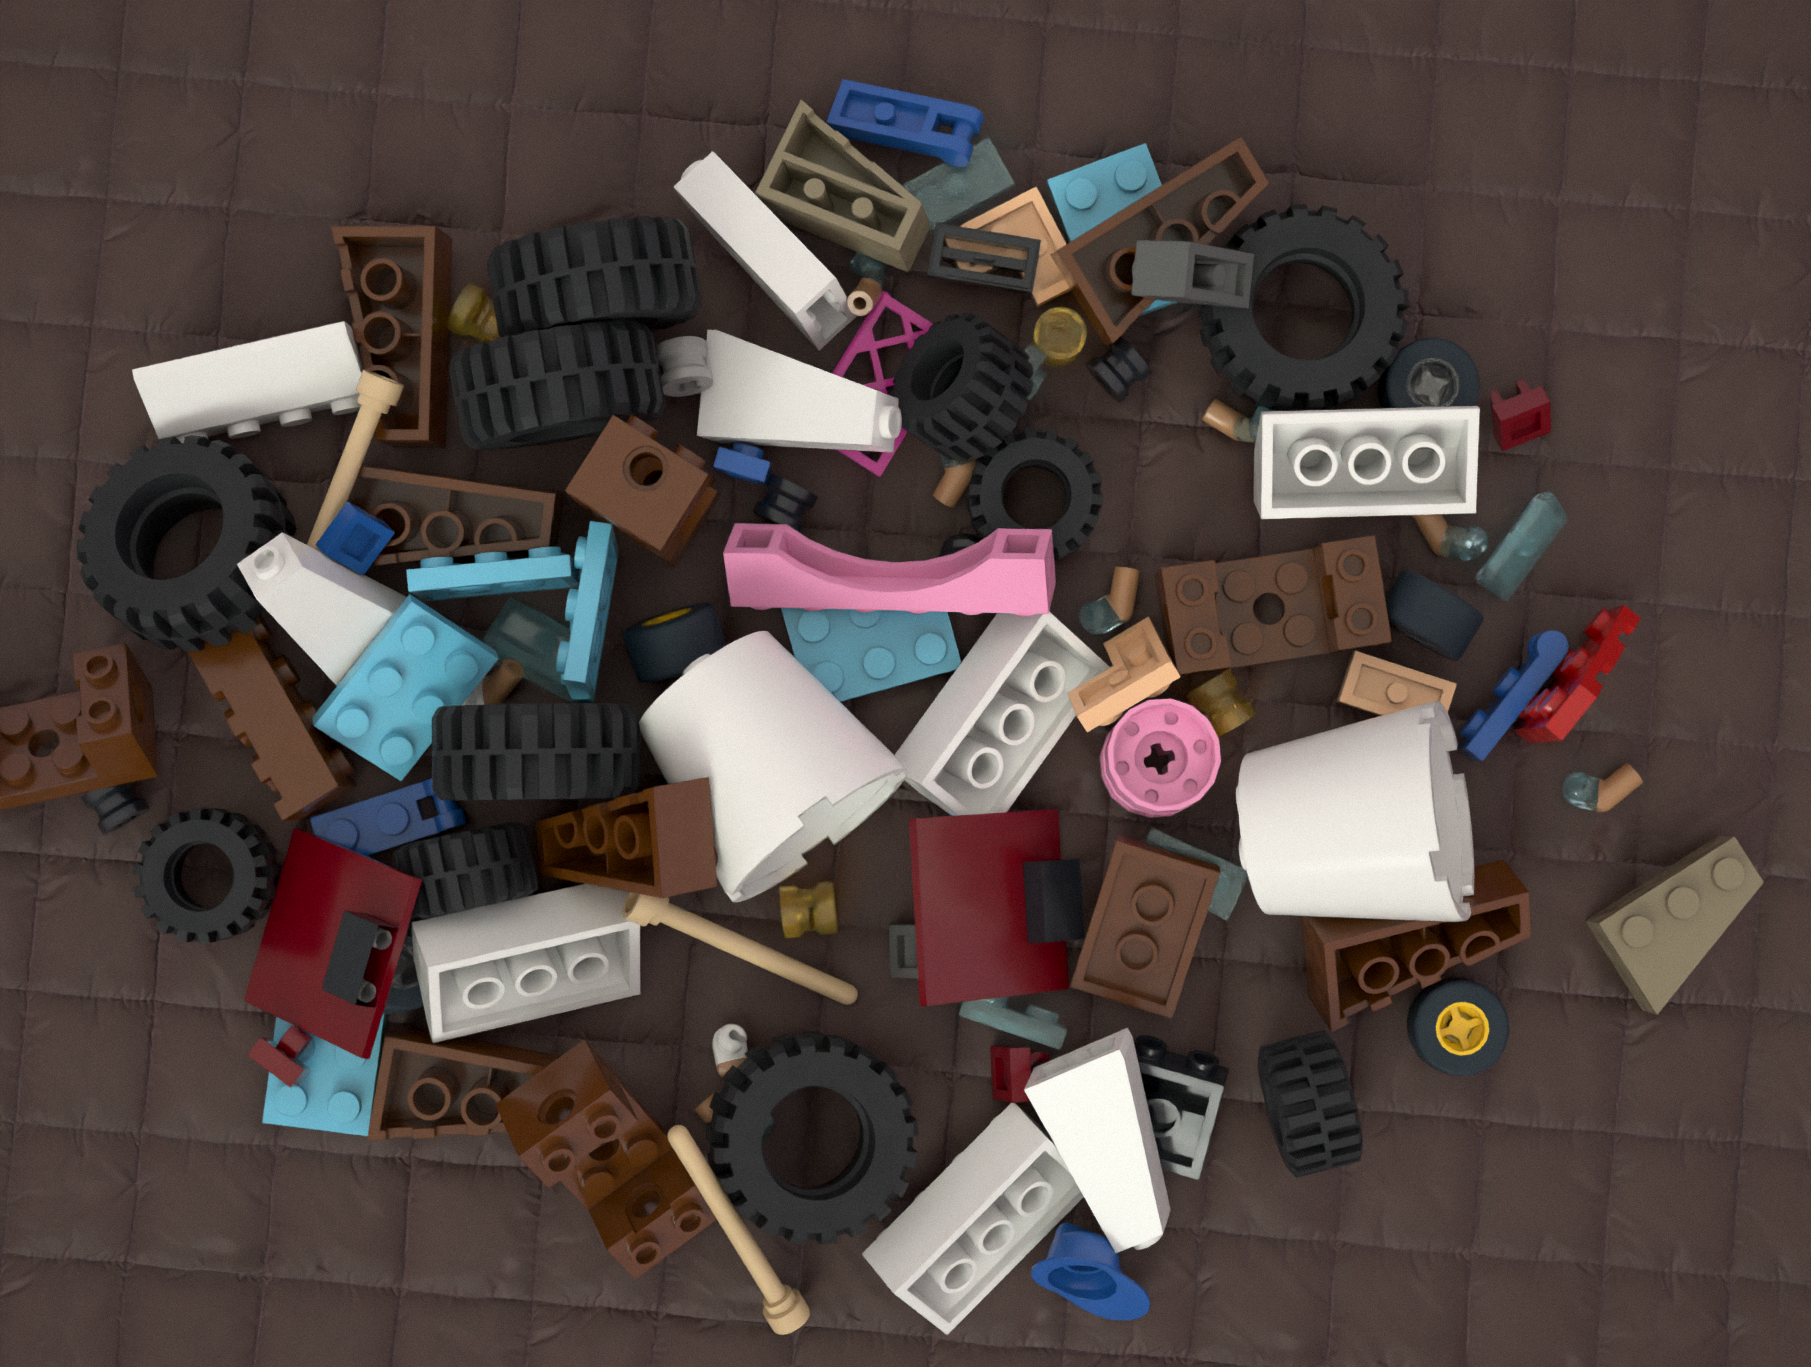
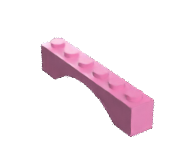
(787, 570)

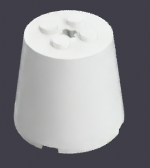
(777, 755)
(1360, 821)

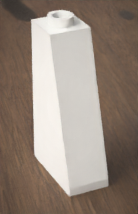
(766, 249)
(787, 403)
(319, 601)
(1105, 1135)

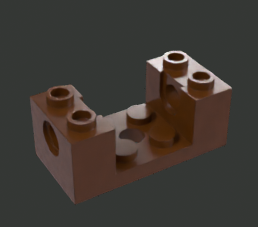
(616, 491)
(1327, 598)
(100, 730)
(632, 1183)

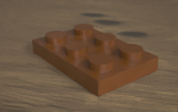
(1145, 926)

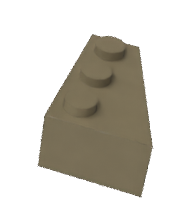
(840, 195)
(1675, 919)

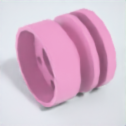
(1173, 731)

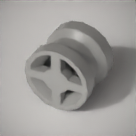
(684, 366)

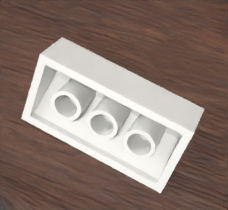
(254, 384)
(1366, 462)
(998, 715)
(525, 959)
(976, 1220)

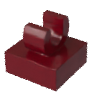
(1521, 416)
(282, 1057)
(1012, 1070)

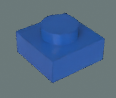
(743, 463)
(355, 538)

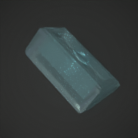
(1522, 546)
(530, 640)

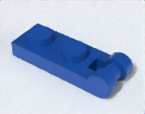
(905, 121)
(1514, 693)
(388, 820)

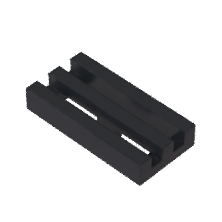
(980, 279)

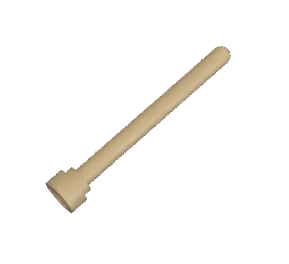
(375, 397)
(653, 910)
(783, 1306)

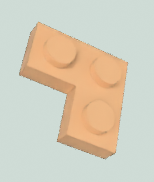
(1027, 218)
(1139, 671)
(1389, 687)

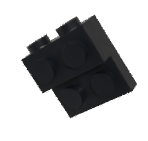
(1181, 1101)

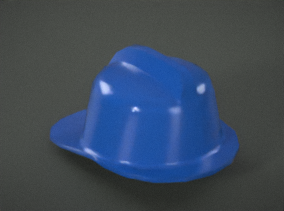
(1090, 1275)

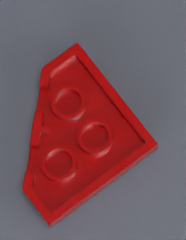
(1574, 689)

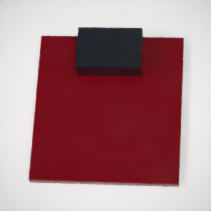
(992, 905)
(332, 942)

